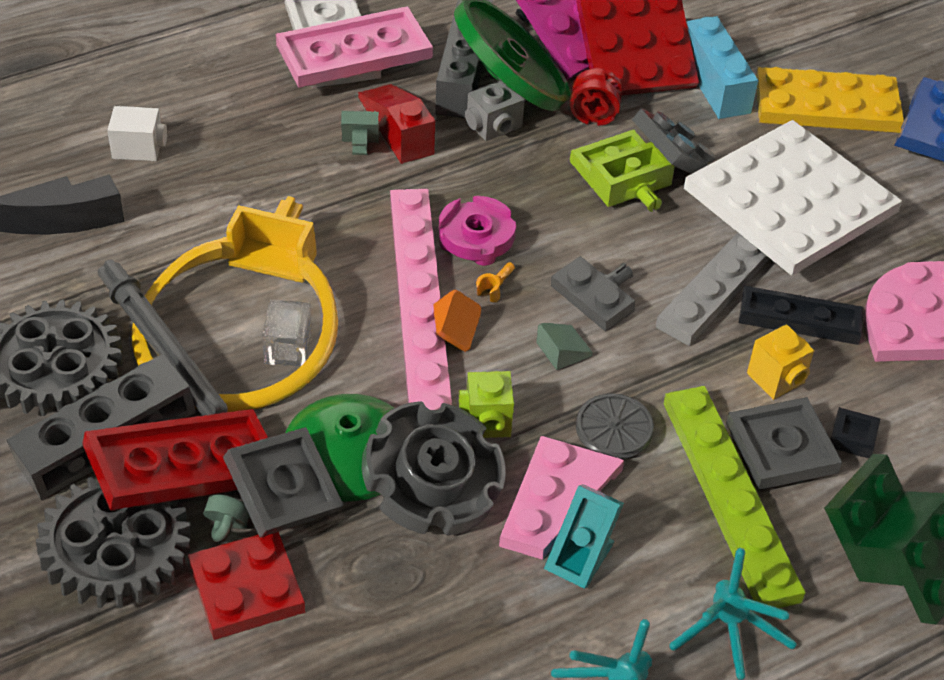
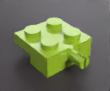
(624, 169)

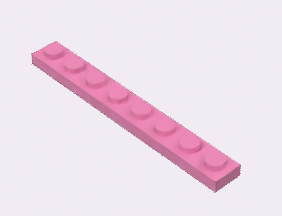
(418, 290)

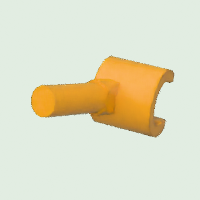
(493, 282)

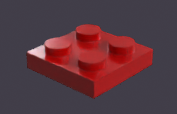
(246, 584)

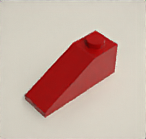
(402, 121)

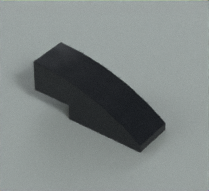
(61, 207)

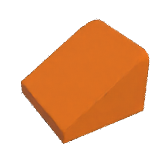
(457, 319)

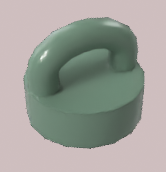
(226, 514)

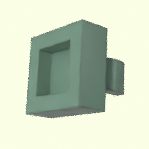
(360, 129)

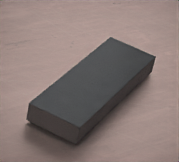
(802, 314)

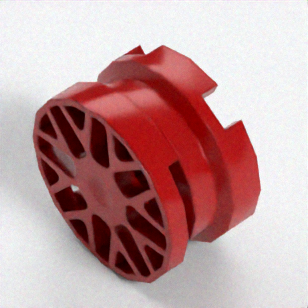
(596, 98)

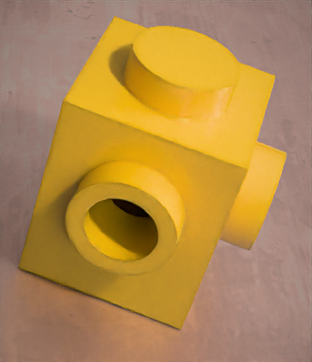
(780, 361)

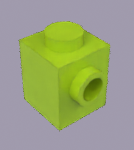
(490, 401)

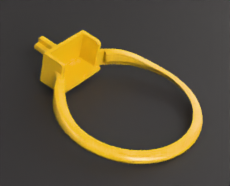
(273, 246)

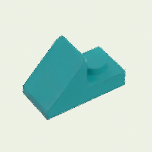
(584, 536)

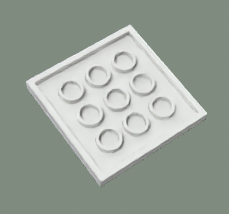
(792, 196)

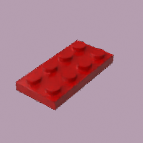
(168, 457)

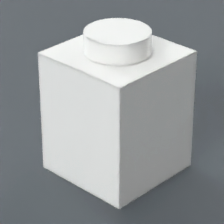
(136, 133)

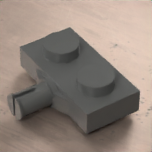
(595, 292)

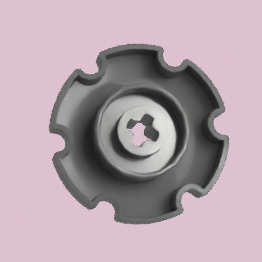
(433, 468)

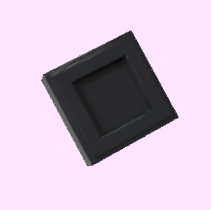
(855, 432)

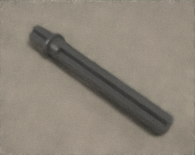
(126, 293)

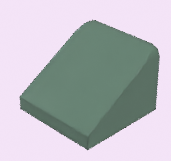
(561, 344)

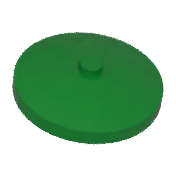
(512, 54)

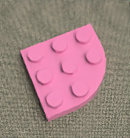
(907, 313)

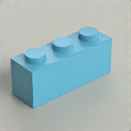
(721, 68)

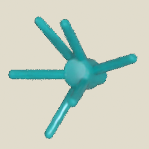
(733, 608)
(627, 667)

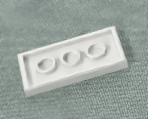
(317, 12)

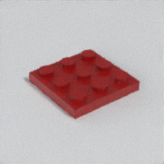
(639, 43)

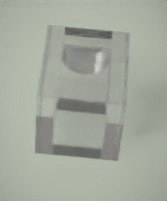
(287, 333)

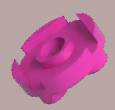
(477, 245)

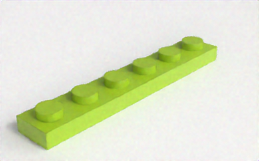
(733, 498)

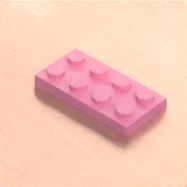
(353, 46)

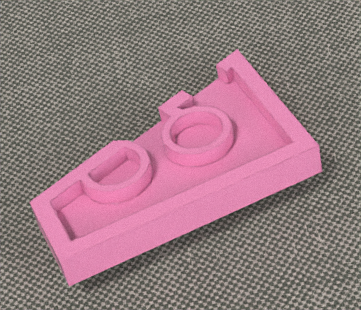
(548, 492)

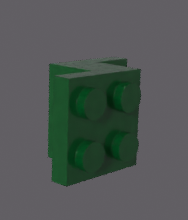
(893, 534)

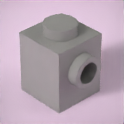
(494, 111)

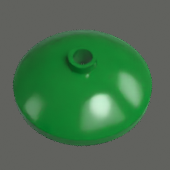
(343, 447)

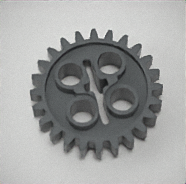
(56, 356)
(111, 540)

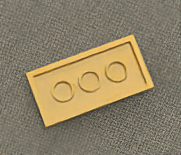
(829, 99)

